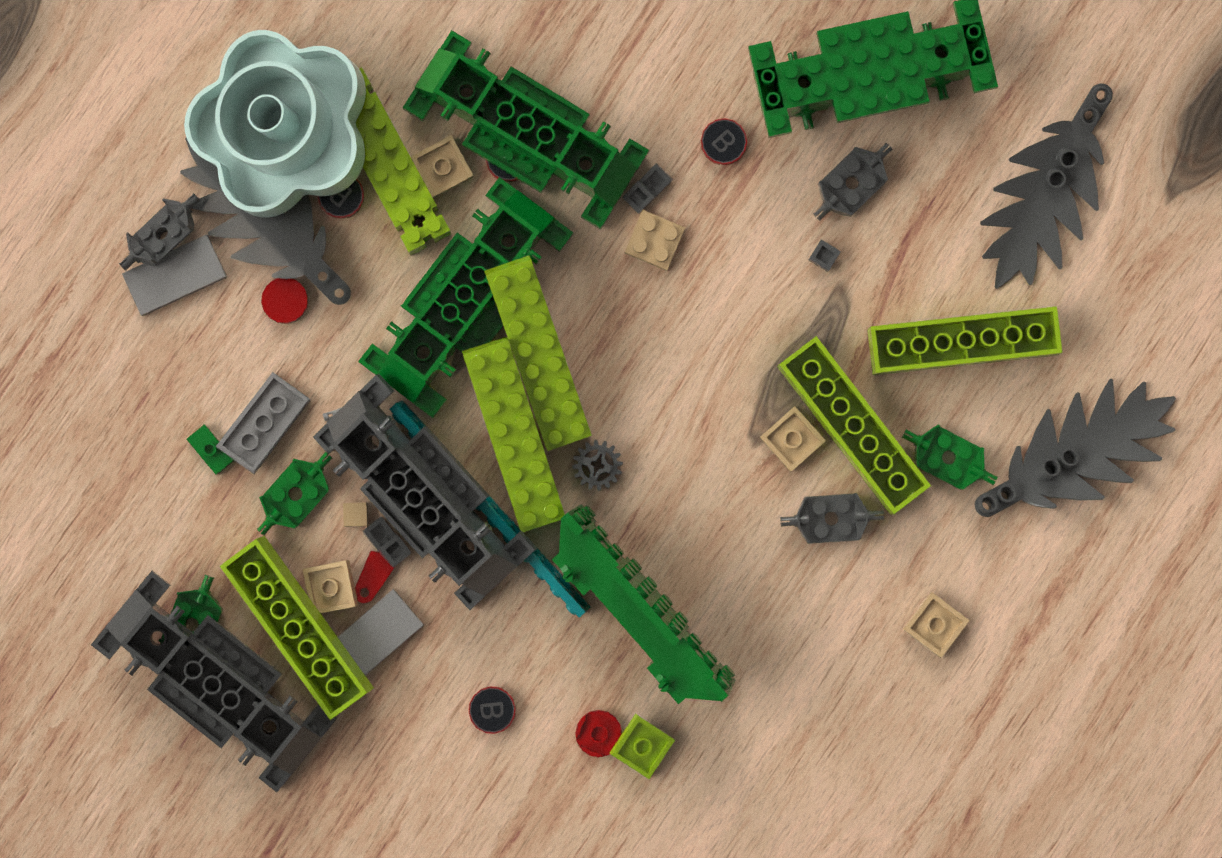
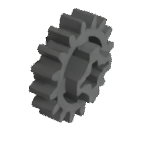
(586, 461)

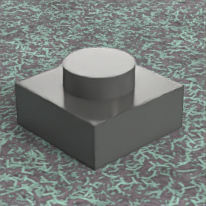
(824, 255)

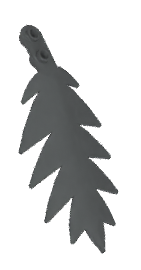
(1046, 193)
(283, 240)
(1054, 466)

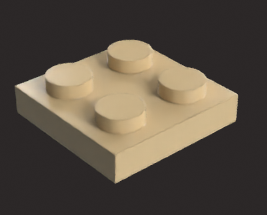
(442, 166)
(654, 240)
(792, 439)
(331, 586)
(936, 624)

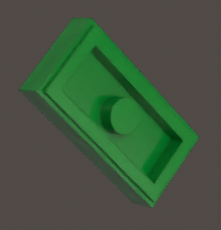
(205, 445)

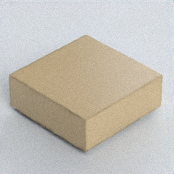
(355, 514)

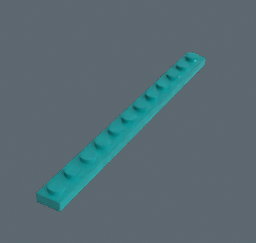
(499, 519)

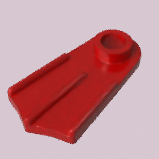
(373, 576)

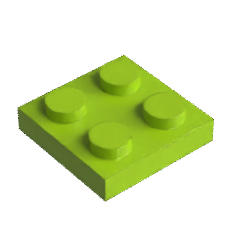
(642, 746)

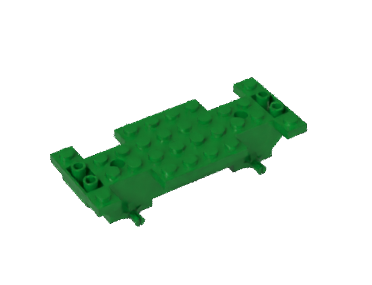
(872, 68)
(526, 128)
(454, 297)
(676, 655)

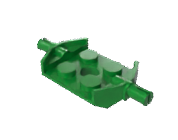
(968, 457)
(277, 502)
(197, 604)

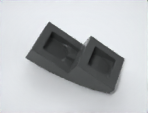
(647, 188)
(386, 542)

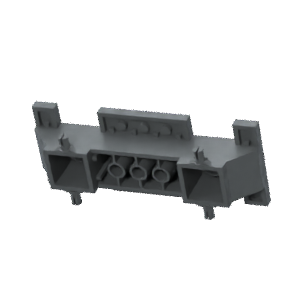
(422, 493)
(213, 682)

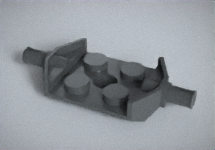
(859, 164)
(146, 243)
(850, 512)

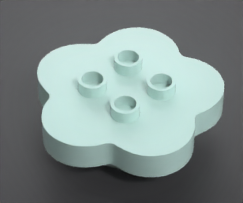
(279, 123)

